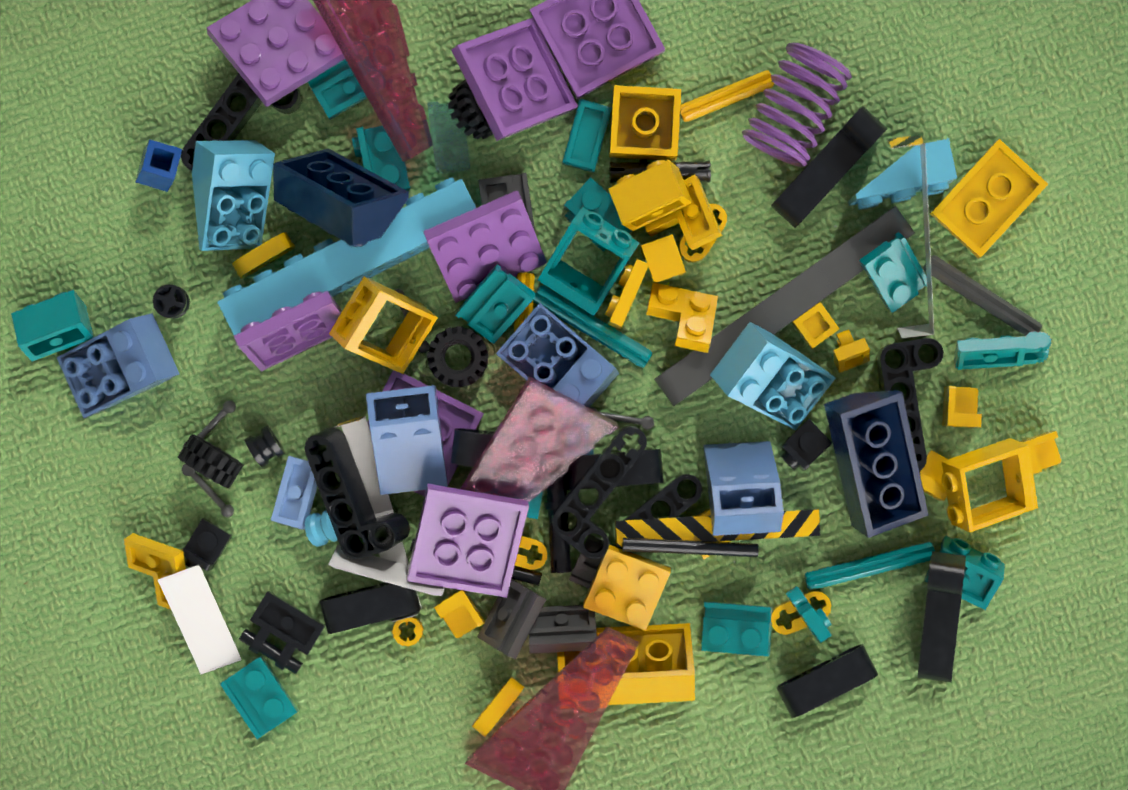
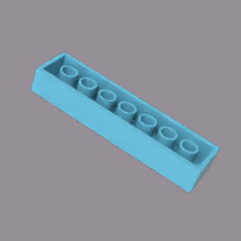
(340, 266)

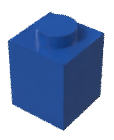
(158, 165)

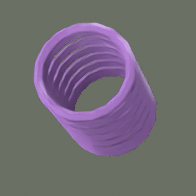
(814, 59)

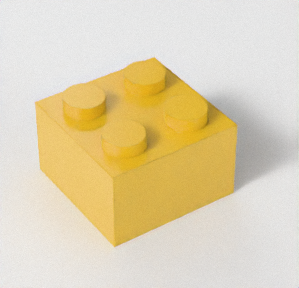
(645, 123)

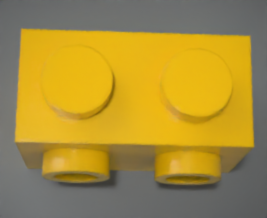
(649, 194)

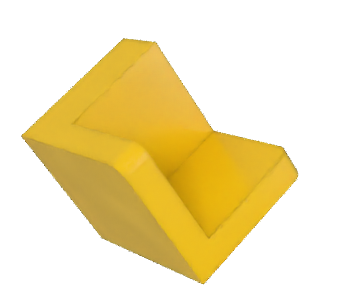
(663, 258)
(961, 407)
(1043, 451)
(932, 476)
(459, 613)

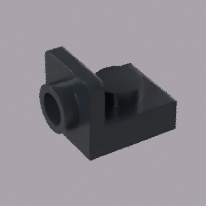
(804, 446)
(205, 545)

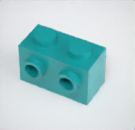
(52, 325)

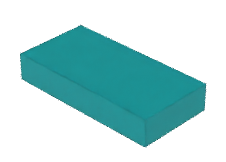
(587, 135)

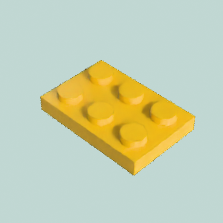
(989, 198)

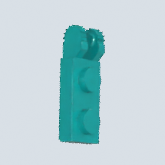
(1002, 351)

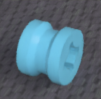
(319, 529)

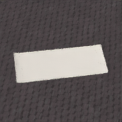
(381, 570)
(199, 619)

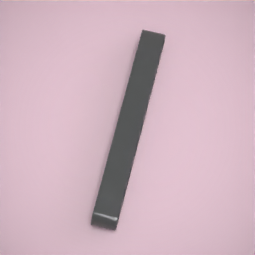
(785, 303)

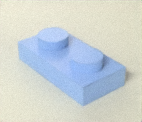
(295, 494)

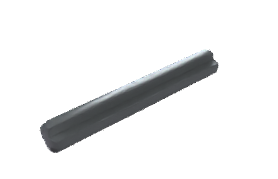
(983, 297)

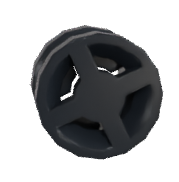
(165, 299)
(264, 446)

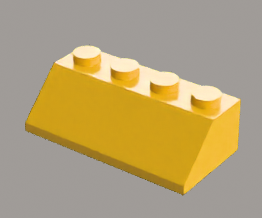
(659, 667)

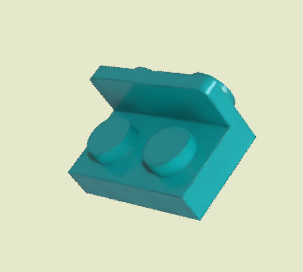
(380, 155)
(594, 199)
(982, 571)

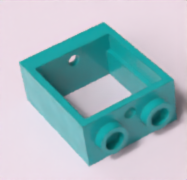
(585, 291)

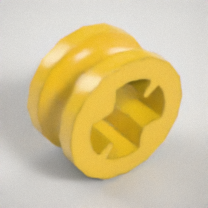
(418, 630)

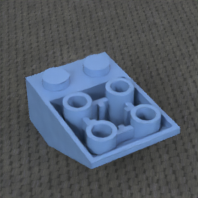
(557, 358)
(118, 364)
(406, 439)
(743, 488)

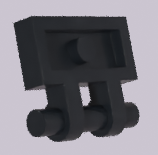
(288, 624)

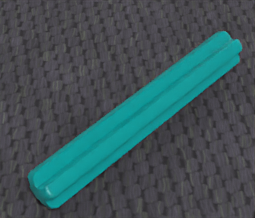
(593, 326)
(869, 566)

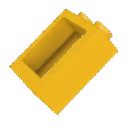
(362, 312)
(1018, 483)

